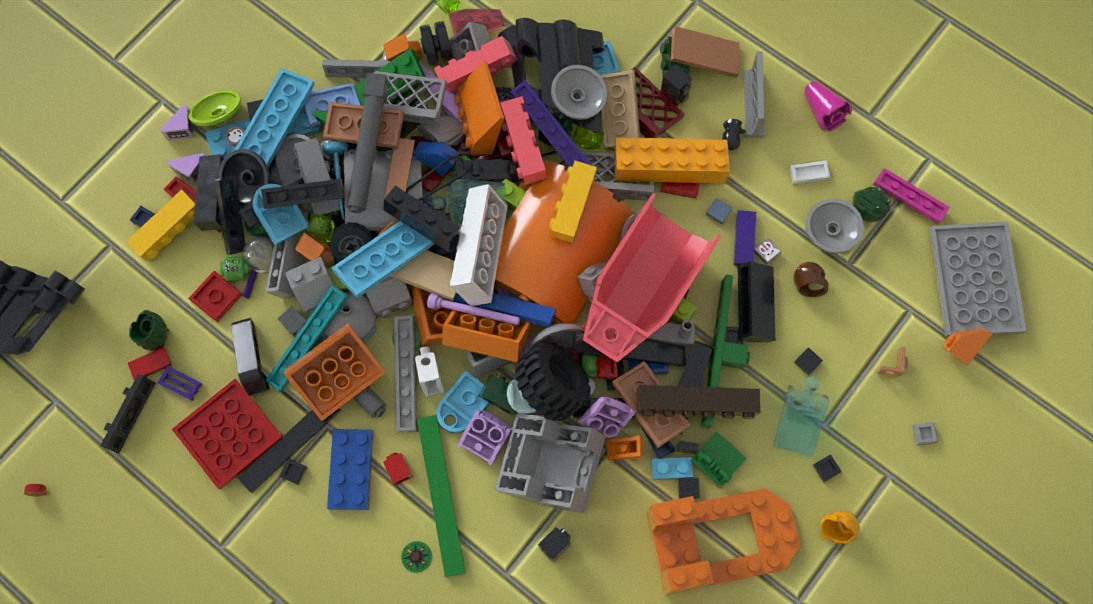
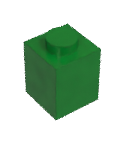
(735, 355)

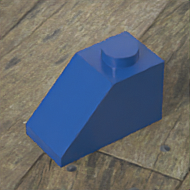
(435, 153)

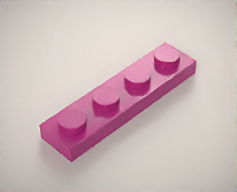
(911, 196)

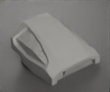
(448, 131)

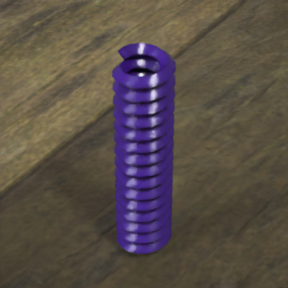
(249, 285)

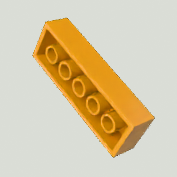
(671, 160)

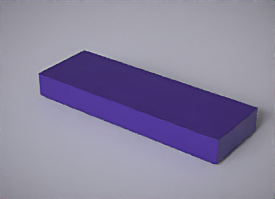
(744, 237)

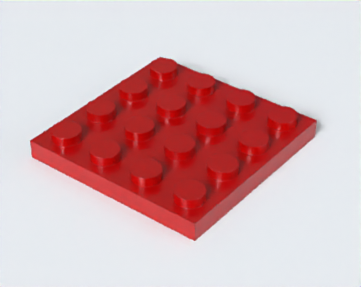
(227, 434)

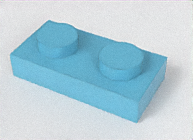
(671, 468)

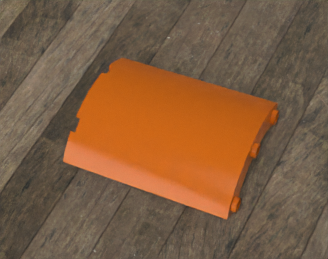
(548, 268)

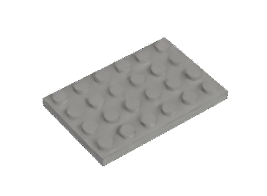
(977, 278)

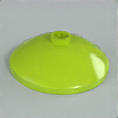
(215, 108)

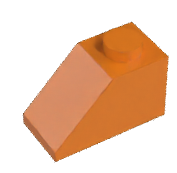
(967, 343)

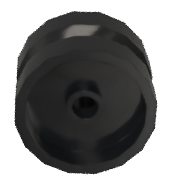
(435, 43)

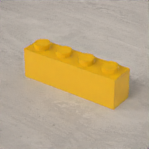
(573, 202)
(163, 226)

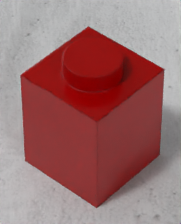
(397, 468)

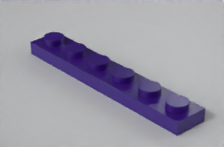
(549, 125)

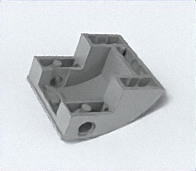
(374, 216)
(550, 463)

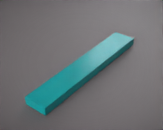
(308, 335)

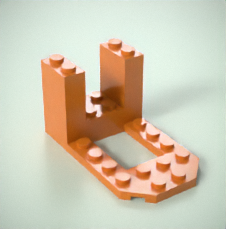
(678, 549)

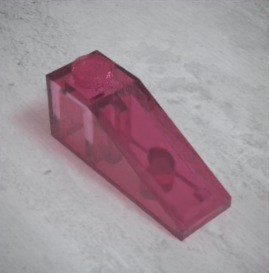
(489, 17)

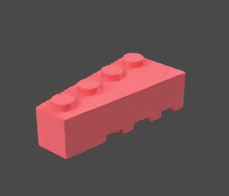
(496, 52)
(522, 141)

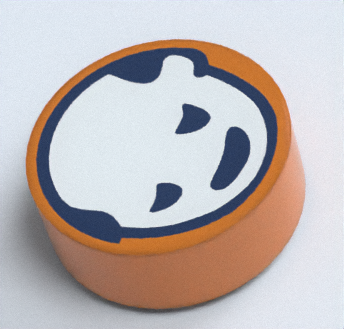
(234, 135)

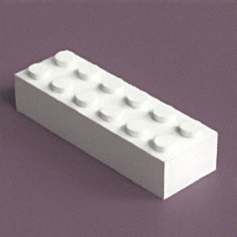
(479, 245)

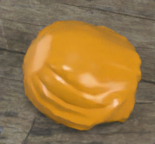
(840, 527)

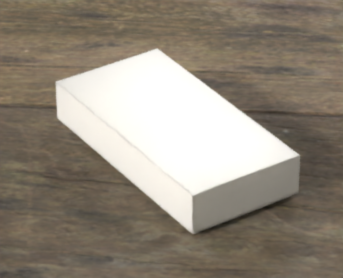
(809, 172)

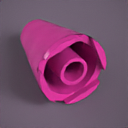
(827, 106)

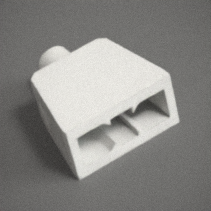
(429, 372)

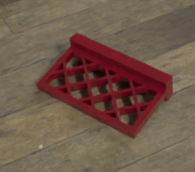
(646, 122)

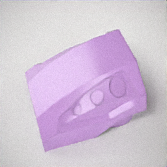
(607, 416)
(485, 435)

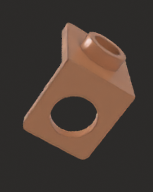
(902, 362)

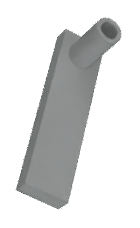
(352, 68)
(675, 334)

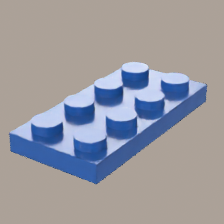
(350, 469)

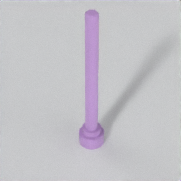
(436, 301)

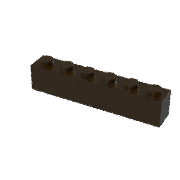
(698, 401)

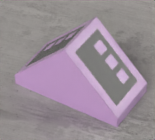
(178, 125)
(186, 166)

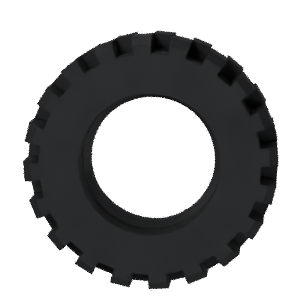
(552, 381)

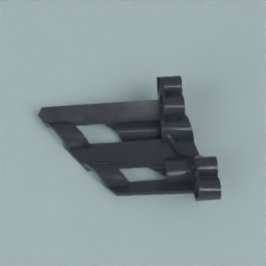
(556, 48)
(26, 295)

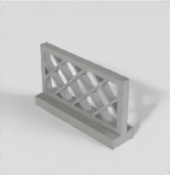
(754, 99)
(416, 114)
(620, 190)

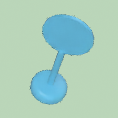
(337, 149)

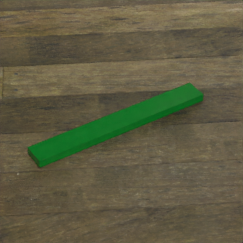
(718, 339)
(441, 496)

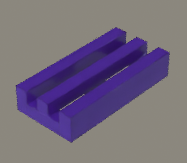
(193, 391)

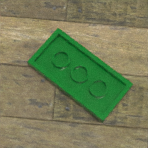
(404, 64)

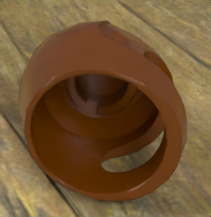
(810, 273)

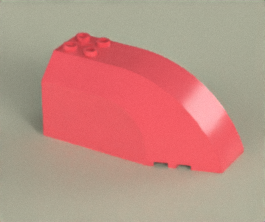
(643, 282)

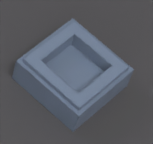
(719, 211)

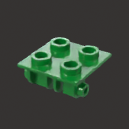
(718, 459)

